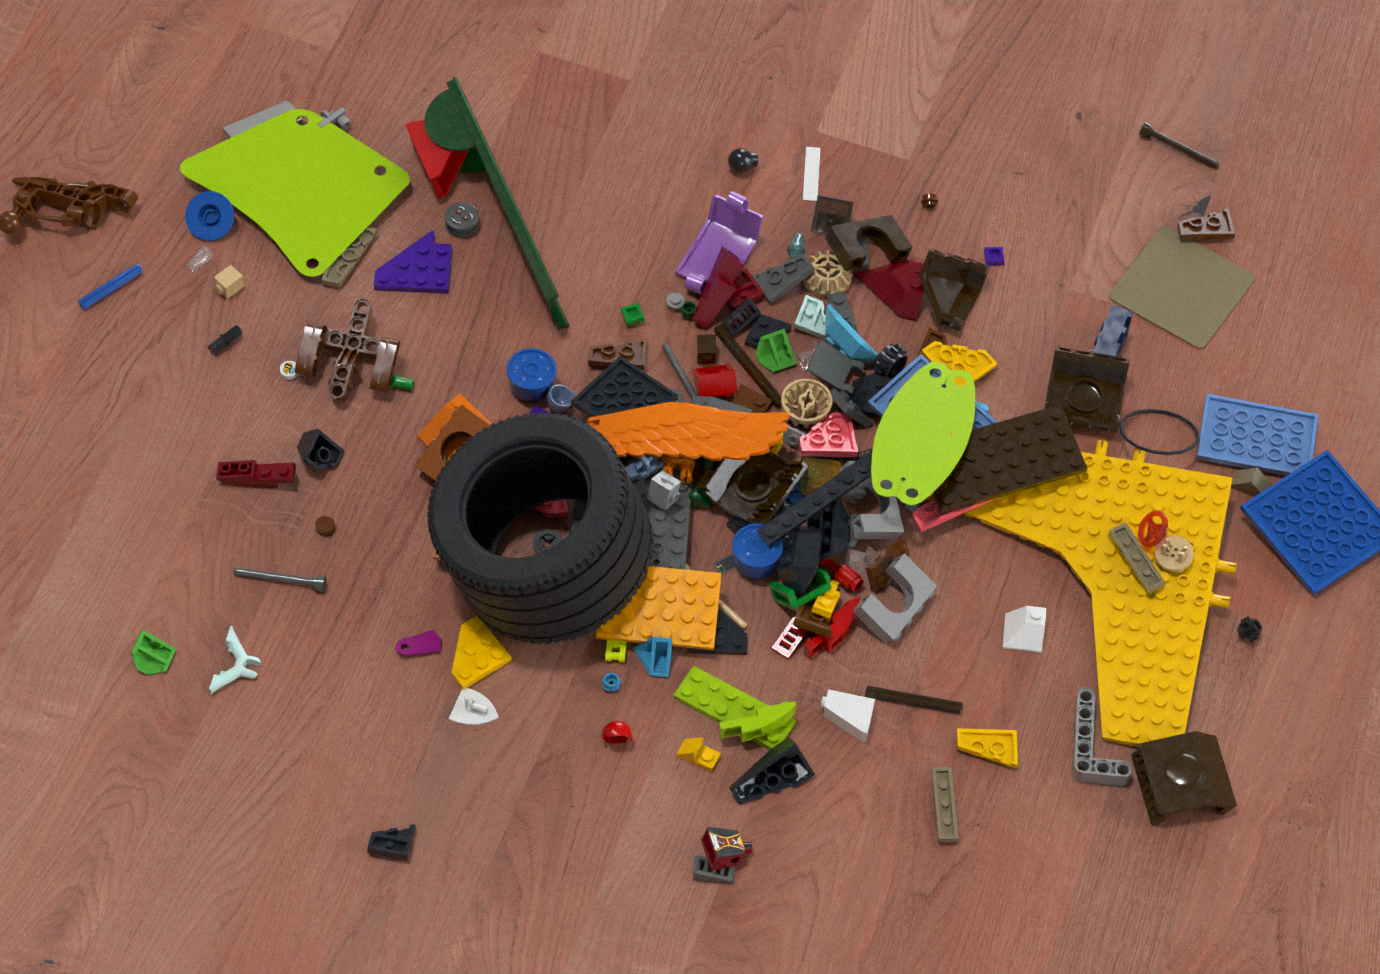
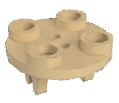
(1182, 557)

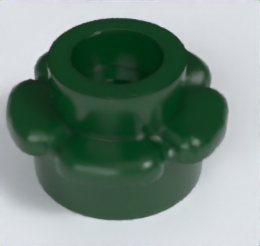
(688, 306)

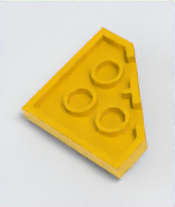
(959, 357)
(477, 653)

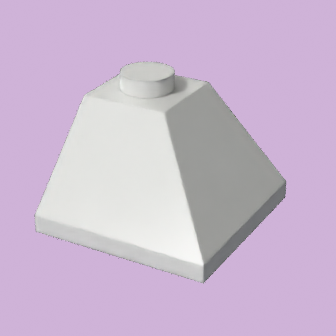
(1024, 629)

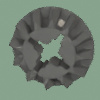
(546, 536)

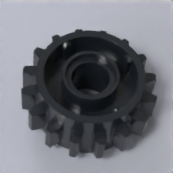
(890, 361)

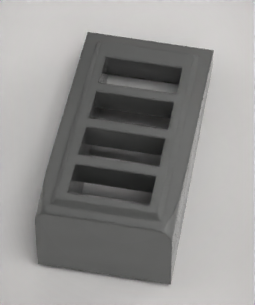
(712, 877)

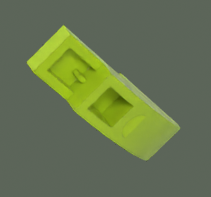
(766, 721)

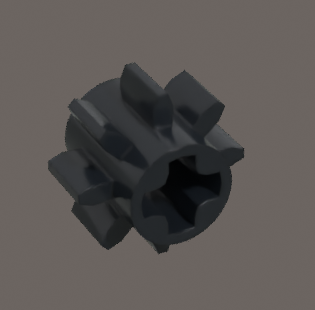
(1249, 629)

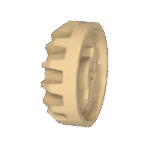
(827, 277)
(806, 391)

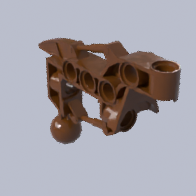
(82, 201)

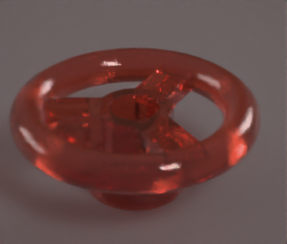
(1155, 530)

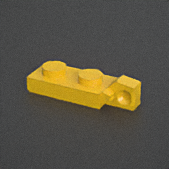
(827, 601)

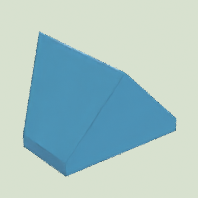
(655, 655)

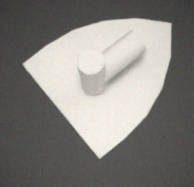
(473, 709)

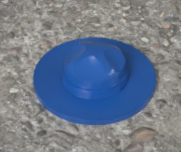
(209, 215)

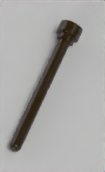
(1148, 130)

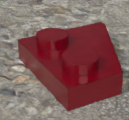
(745, 288)

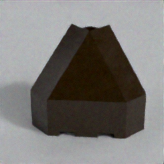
(952, 286)

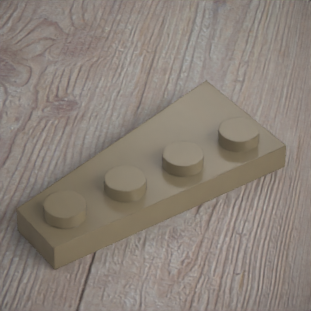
(343, 265)

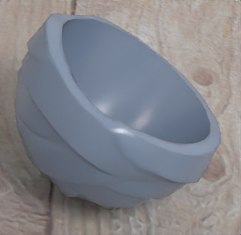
(560, 398)

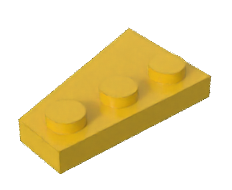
(990, 744)

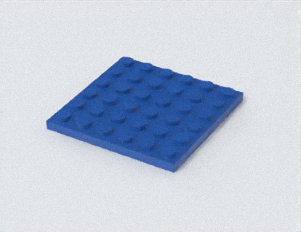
(1317, 522)

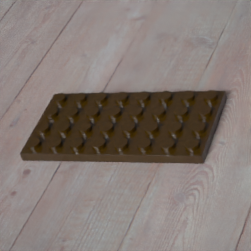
(1011, 459)

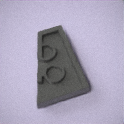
(784, 277)

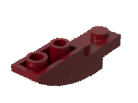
(251, 474)

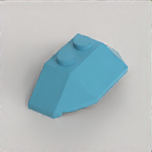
(846, 339)

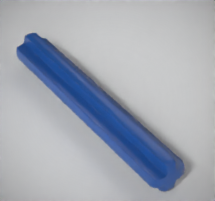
(110, 286)

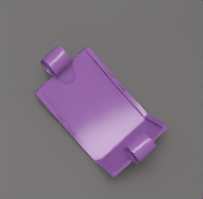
(727, 225)

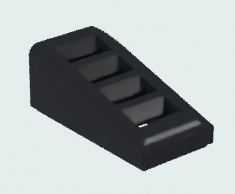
(741, 307)

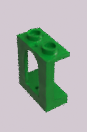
(787, 598)

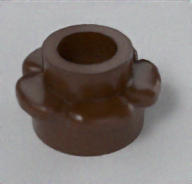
(929, 200)

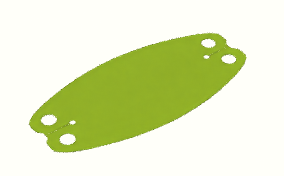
(916, 434)

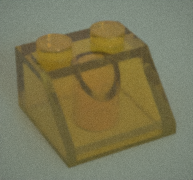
(818, 473)

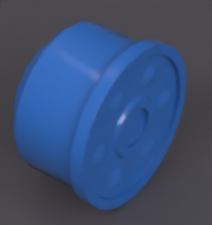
(531, 374)
(752, 555)

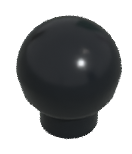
(741, 160)

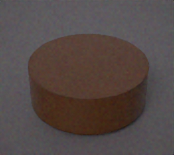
(325, 525)

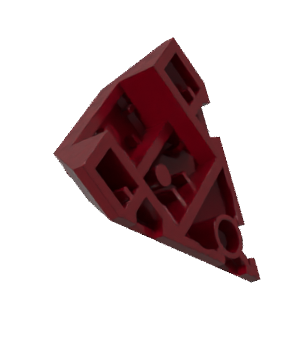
(897, 286)

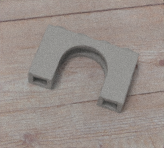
(878, 526)
(917, 590)

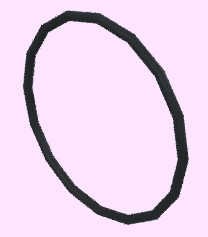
(1155, 451)

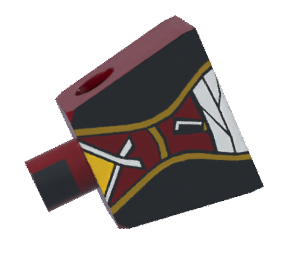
(724, 847)

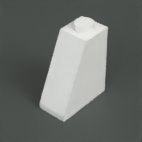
(849, 712)

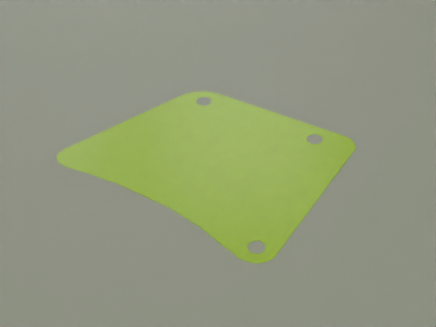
(301, 184)

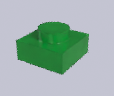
(632, 314)

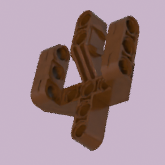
(320, 336)

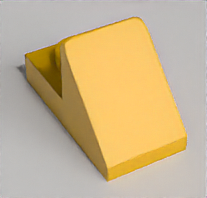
(695, 752)

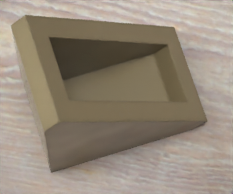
(1250, 481)

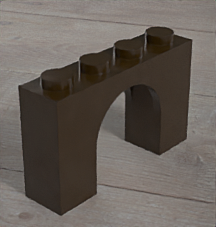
(881, 230)

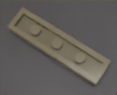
(1136, 558)
(944, 804)

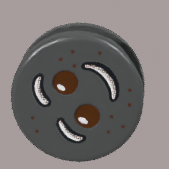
(461, 219)

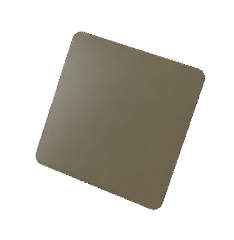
(1182, 287)

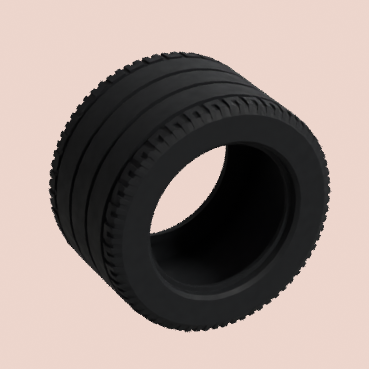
(506, 475)

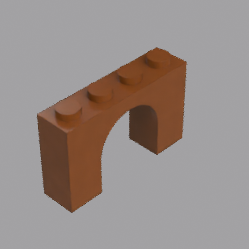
(462, 424)

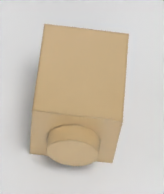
(228, 282)

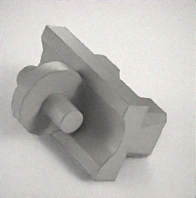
(336, 118)

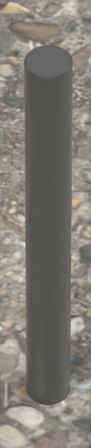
(679, 370)

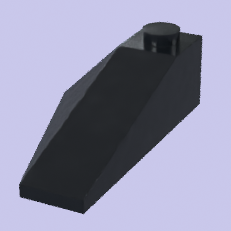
(777, 770)

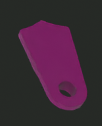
(419, 644)

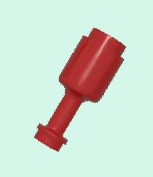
(844, 575)

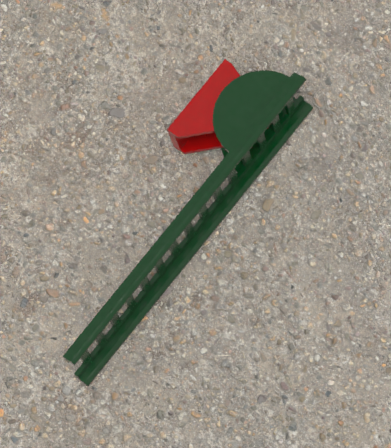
(454, 143)

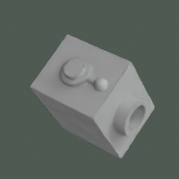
(663, 490)

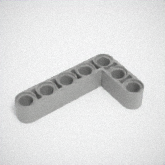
(1085, 743)

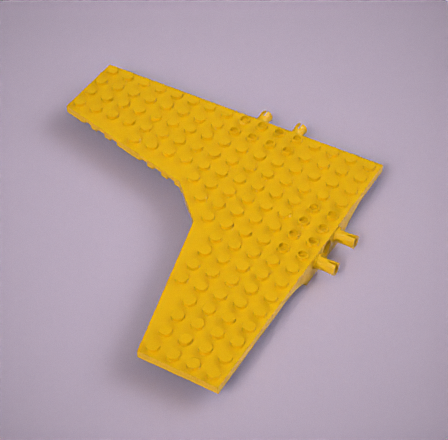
(1142, 640)

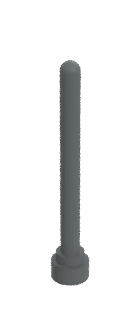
(318, 582)

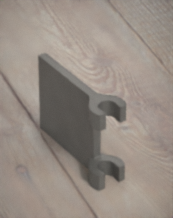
(833, 367)

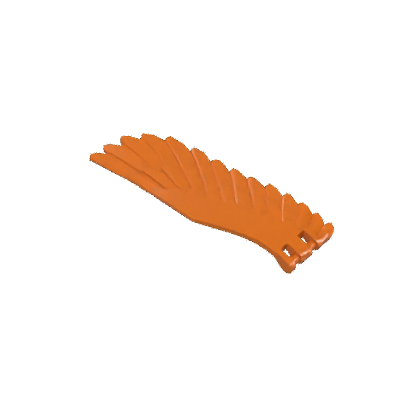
(691, 431)

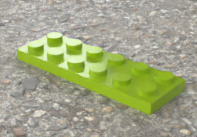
(722, 702)

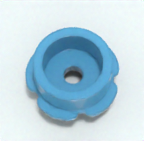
(611, 677)

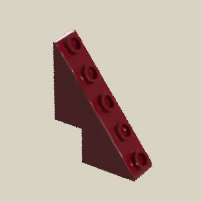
(718, 287)

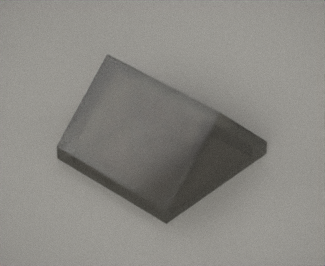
(831, 212)

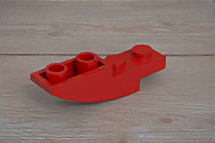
(840, 623)

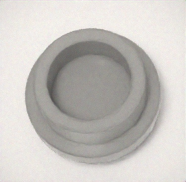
(675, 301)

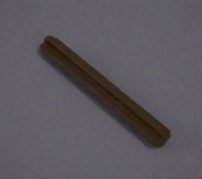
(914, 699)

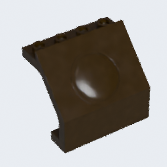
(1088, 387)
(751, 487)
(1182, 775)

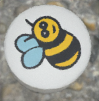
(287, 370)

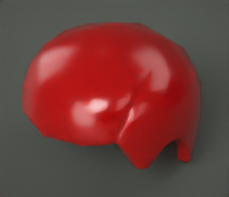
(616, 732)

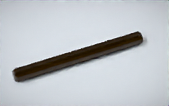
(748, 364)

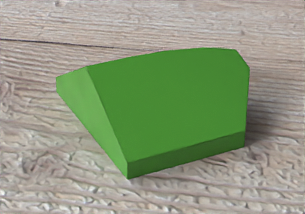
(775, 351)
(151, 654)

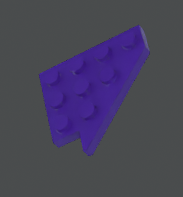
(417, 268)

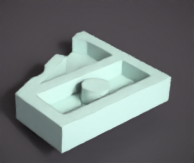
(811, 317)

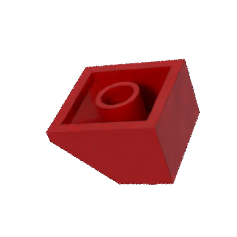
(715, 380)

